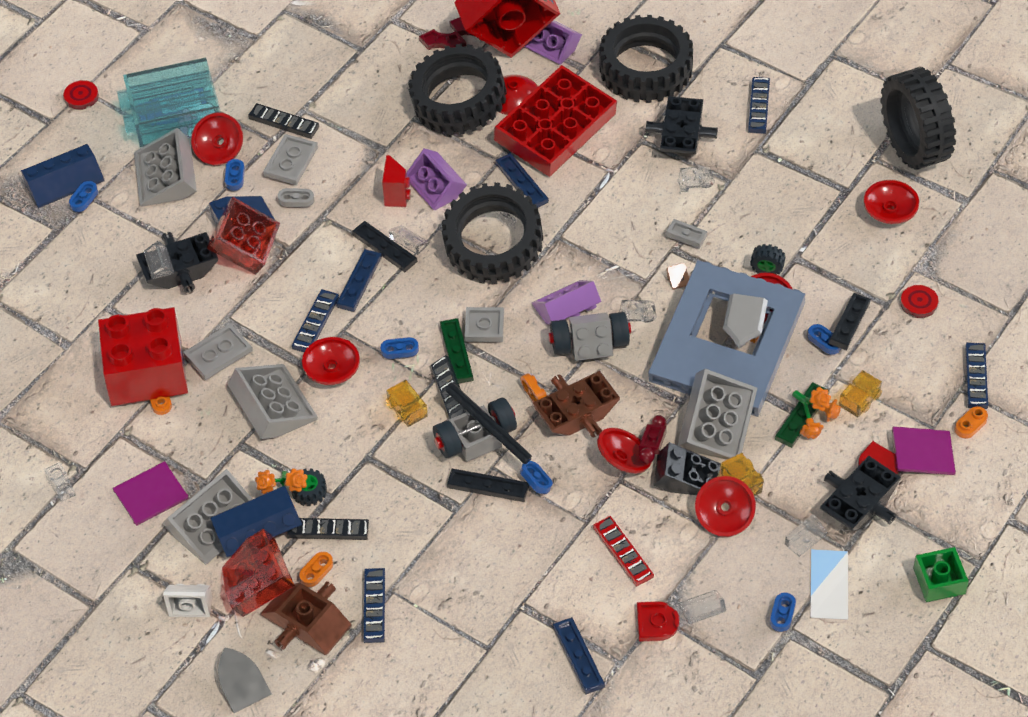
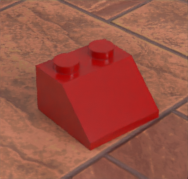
(395, 184)

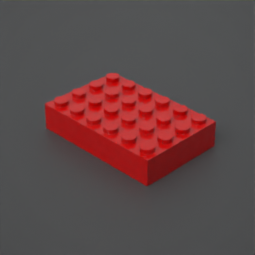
(555, 120)

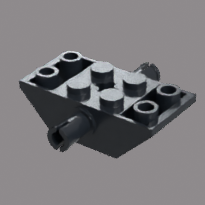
(682, 126)
(188, 258)
(861, 494)

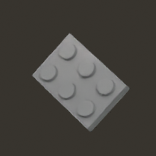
(290, 159)
(217, 351)

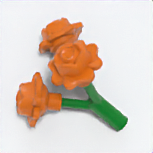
(819, 400)
(295, 480)

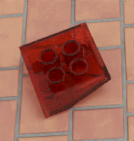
(244, 236)
(255, 573)

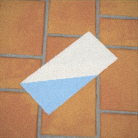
(829, 584)

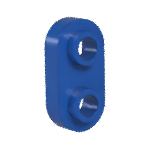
(234, 174)
(82, 198)
(823, 339)
(398, 348)
(536, 477)
(782, 613)

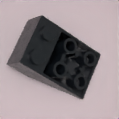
(683, 470)

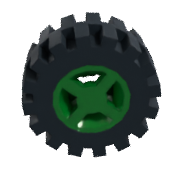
(767, 259)
(318, 489)

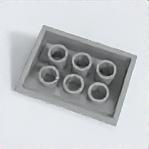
(165, 169)
(271, 399)
(717, 415)
(192, 521)

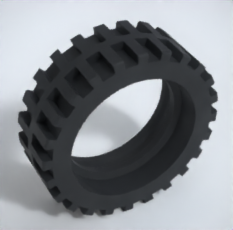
(452, 63)
(643, 84)
(918, 118)
(492, 200)

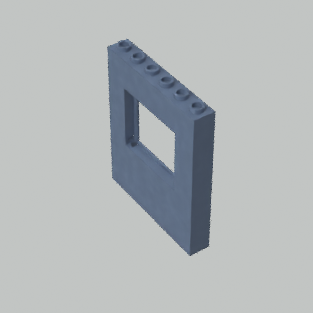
(685, 355)

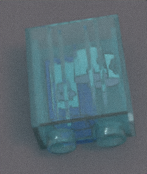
(167, 99)

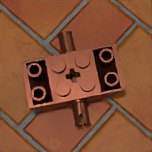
(577, 404)
(307, 617)

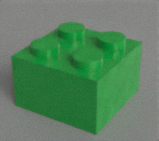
(940, 574)

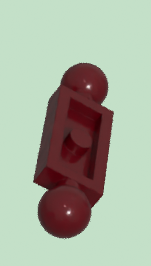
(652, 439)

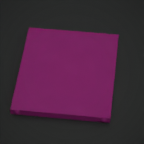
(923, 450)
(150, 493)

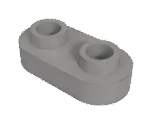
(295, 197)

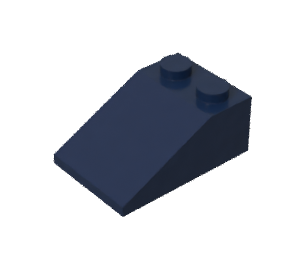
(218, 206)

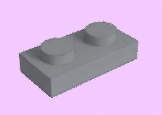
(686, 233)

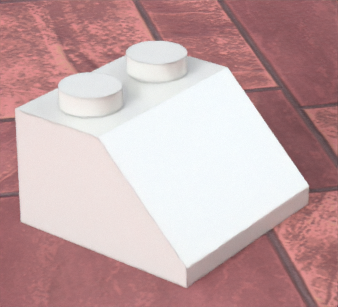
(188, 600)

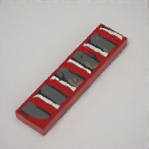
(623, 551)

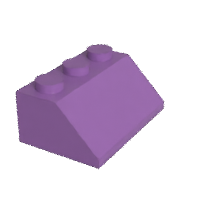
(555, 42)
(435, 179)
(568, 301)

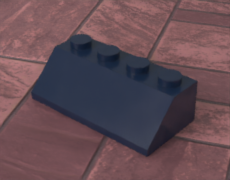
(61, 175)
(269, 511)

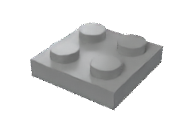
(484, 324)

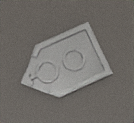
(744, 318)

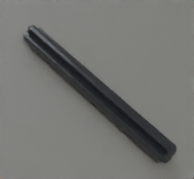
(487, 422)

